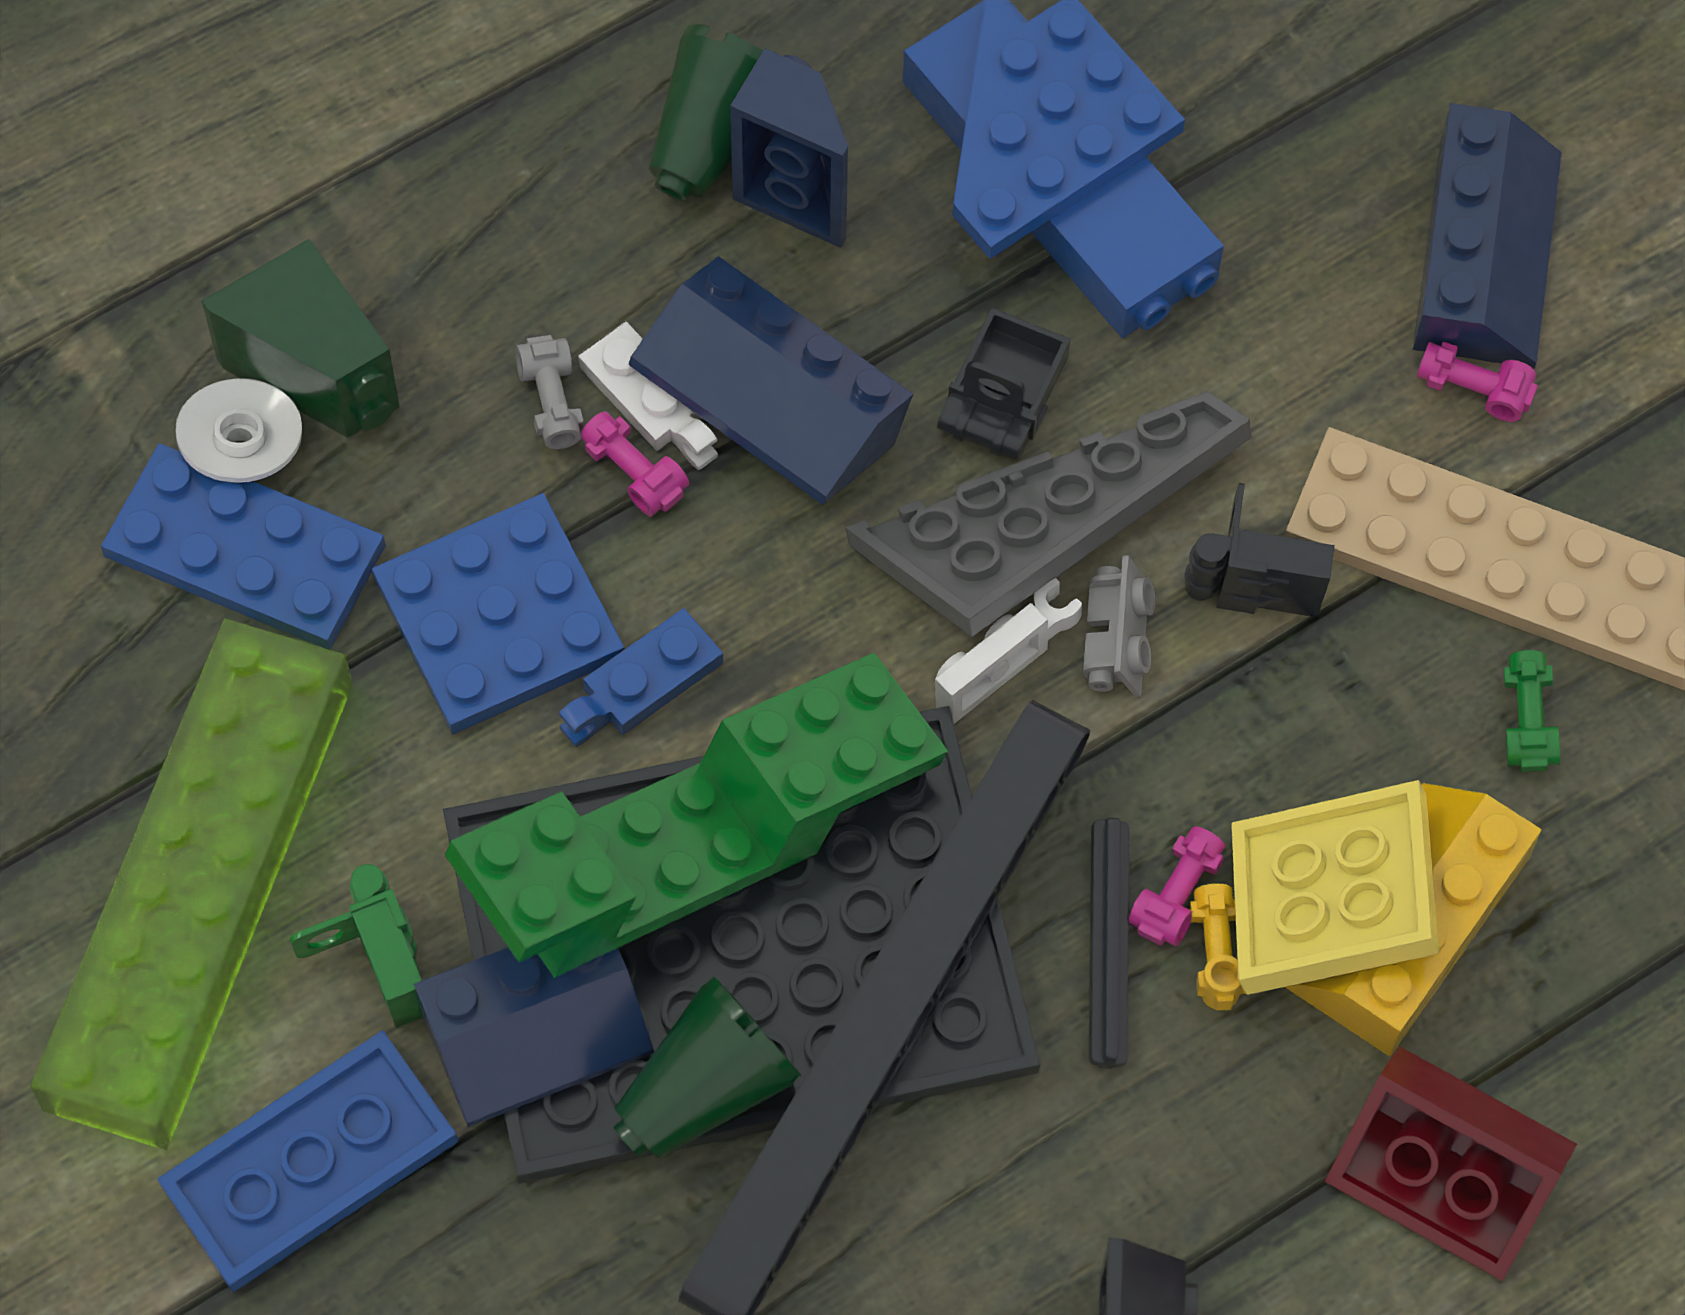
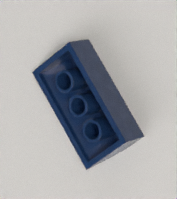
(1488, 237)
(772, 380)

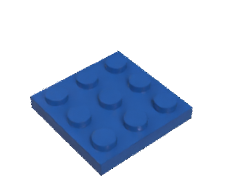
(497, 613)

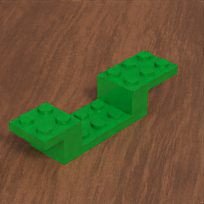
(736, 817)

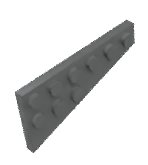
(1044, 514)

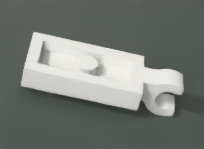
(642, 402)
(1003, 653)

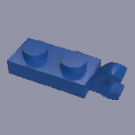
(642, 678)

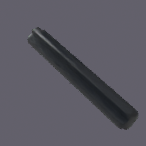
(1109, 943)

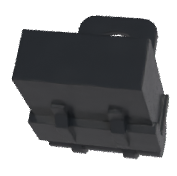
(1004, 384)
(1259, 569)

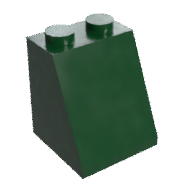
(307, 338)

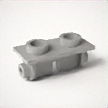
(1122, 652)

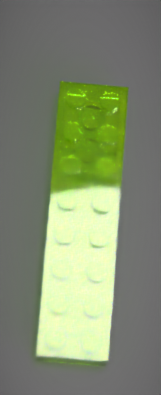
(193, 885)

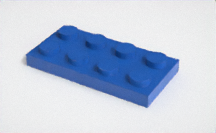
(244, 547)
(307, 1160)

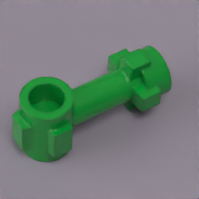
(1531, 744)

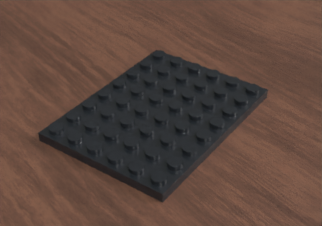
(789, 957)

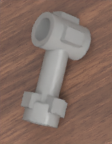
(545, 362)

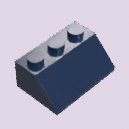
(790, 148)
(521, 1034)

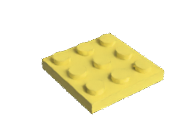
(1334, 888)

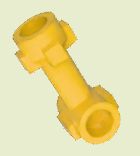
(1219, 981)

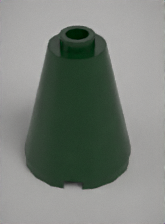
(696, 115)
(701, 1075)

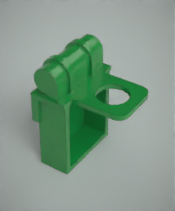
(384, 936)

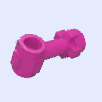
(1508, 390)
(654, 485)
(1163, 916)

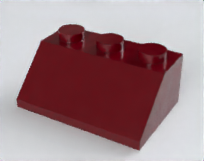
(1450, 1162)

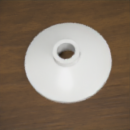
(233, 413)

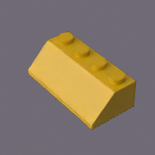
(1475, 859)

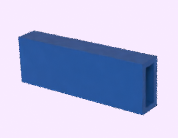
(1123, 245)

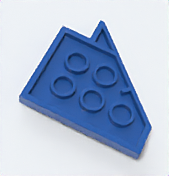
(1049, 120)

